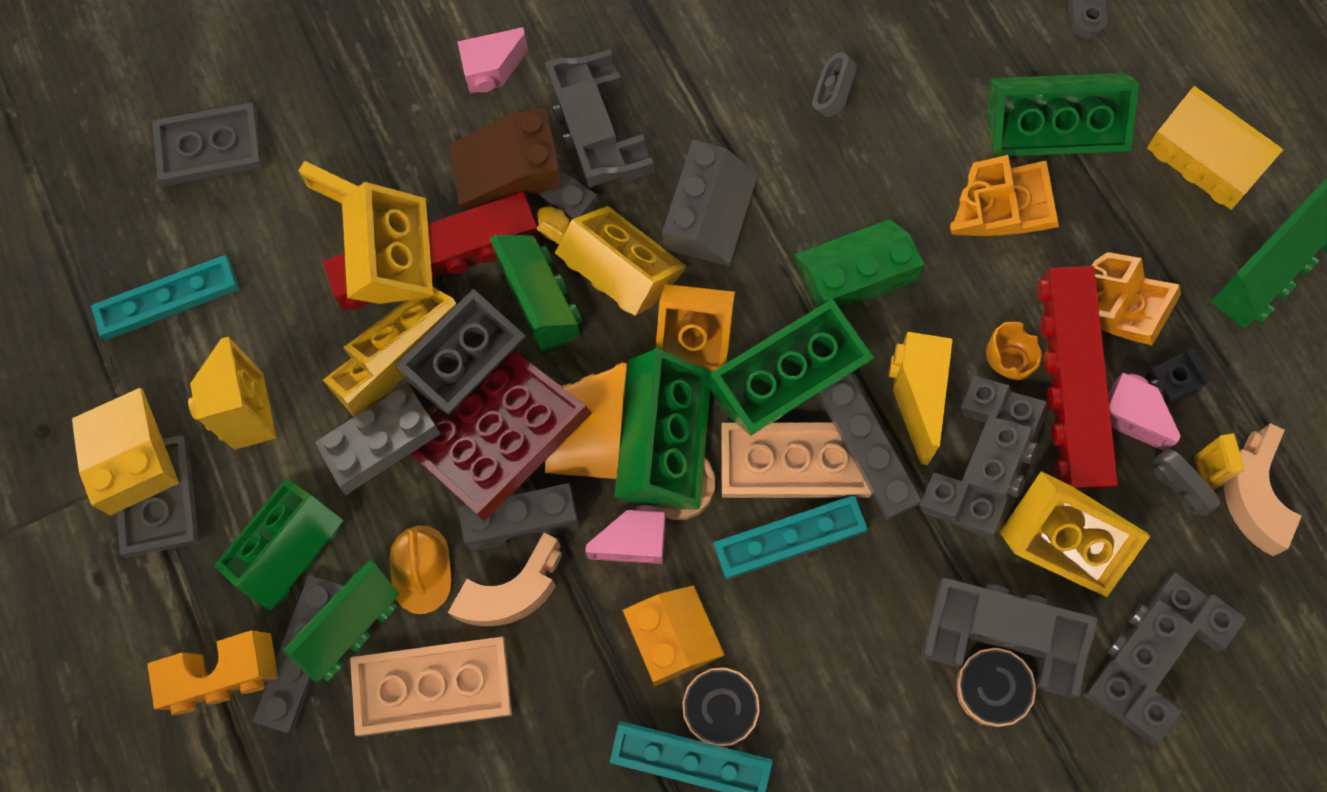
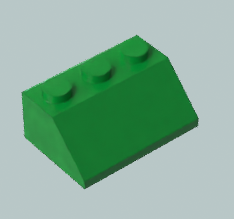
(860, 265)
(537, 290)
(278, 544)
(342, 623)

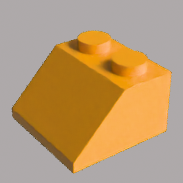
(695, 324)
(672, 634)

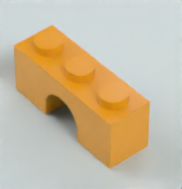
(242, 665)

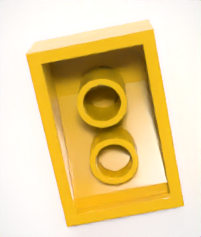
(920, 388)
(122, 453)
(1072, 535)

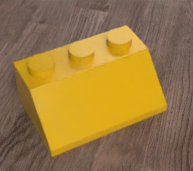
(1213, 148)
(386, 245)
(618, 259)
(232, 397)

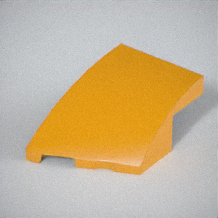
(1005, 200)
(1130, 302)
(596, 443)

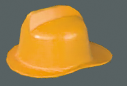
(421, 569)

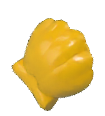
(552, 223)

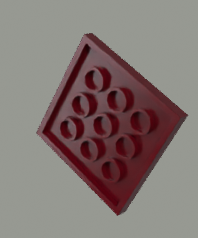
(500, 434)

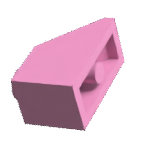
(492, 58)
(1141, 412)
(631, 537)

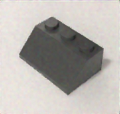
(709, 204)
(460, 352)

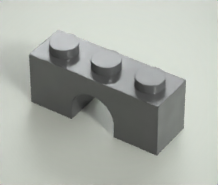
(537, 511)

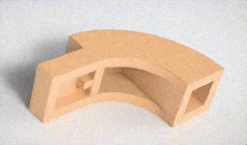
(1252, 500)
(513, 600)

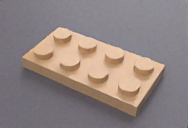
(788, 463)
(430, 686)

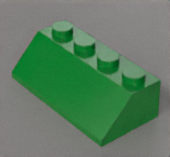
(1062, 114)
(1277, 262)
(789, 368)
(663, 411)

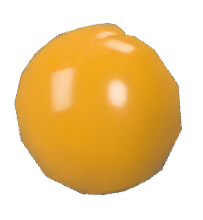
(1013, 351)

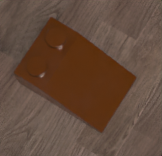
(506, 159)

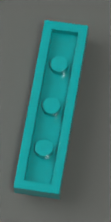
(164, 297)
(790, 537)
(689, 760)

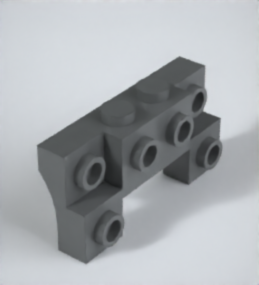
(589, 130)
(997, 464)
(1013, 623)
(1150, 649)

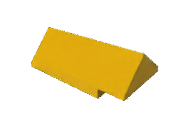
(379, 348)

